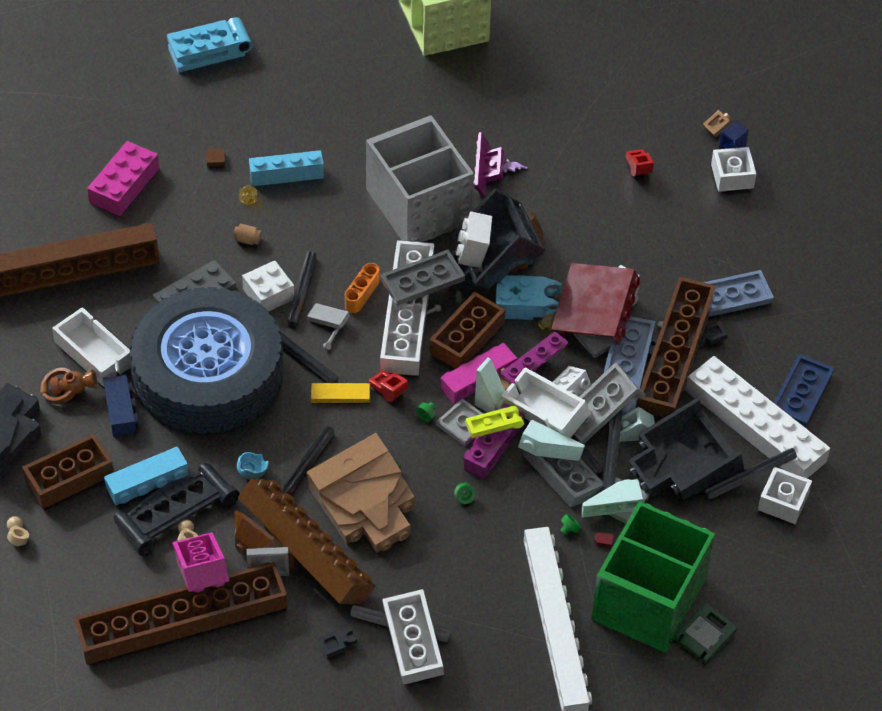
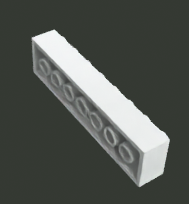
(405, 322)
(756, 417)

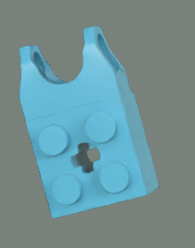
(526, 296)

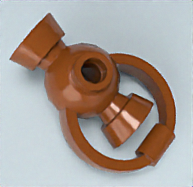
(72, 383)

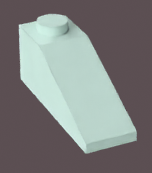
(488, 387)
(549, 443)
(616, 499)

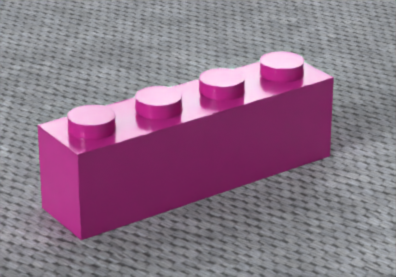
(462, 381)

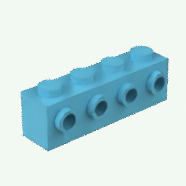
(286, 168)
(146, 476)

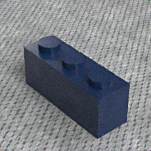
(120, 405)

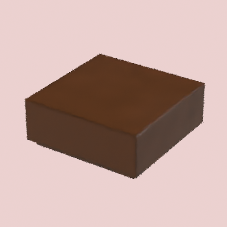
(215, 157)

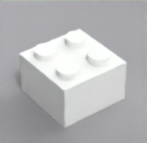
(733, 169)
(474, 239)
(268, 286)
(784, 495)

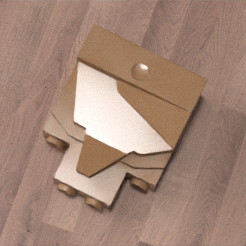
(364, 494)

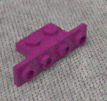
(488, 164)
(535, 357)

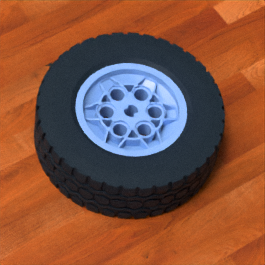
(206, 360)

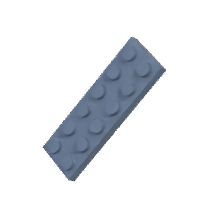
(632, 353)

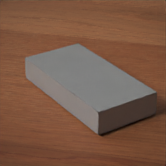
(328, 316)

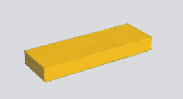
(340, 393)

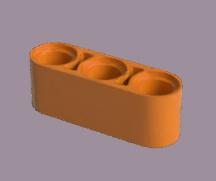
(362, 287)

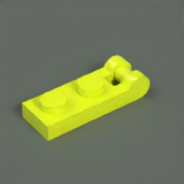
(494, 421)

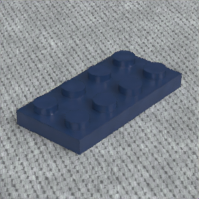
(803, 388)

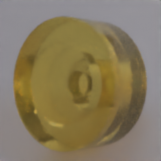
(247, 194)
(547, 321)

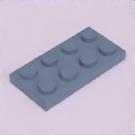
(740, 292)

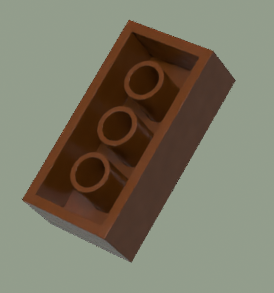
(467, 331)
(68, 471)

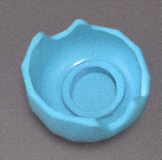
(251, 465)

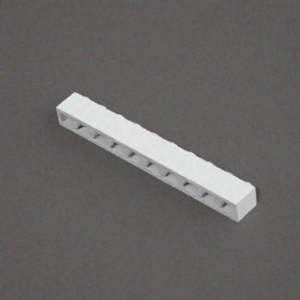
(556, 621)

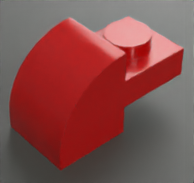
(639, 162)
(389, 385)

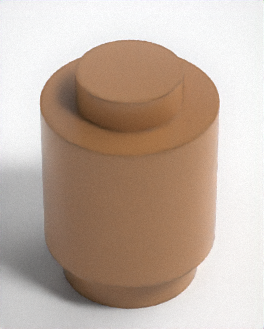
(247, 234)

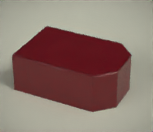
(604, 540)

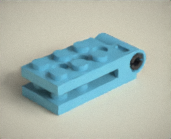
(209, 44)

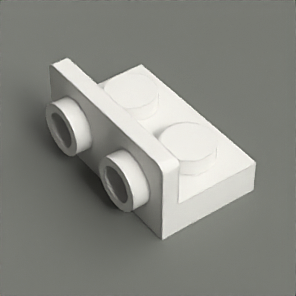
(573, 380)

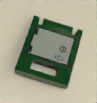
(703, 635)

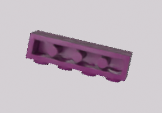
(488, 450)

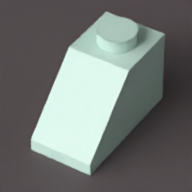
(634, 423)

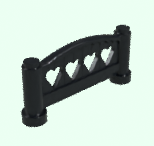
(141, 532)

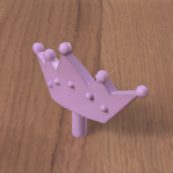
(512, 166)

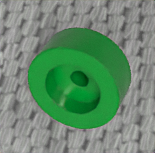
(426, 411)
(465, 493)
(569, 524)

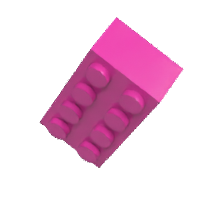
(123, 178)
(201, 562)

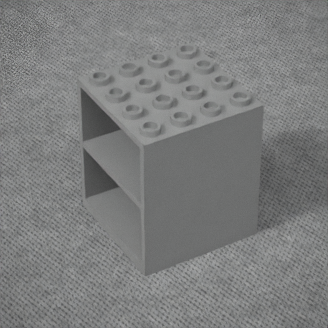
(419, 180)

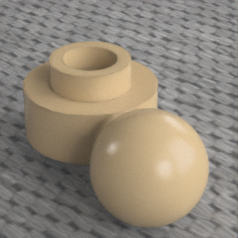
(186, 530)
(17, 534)

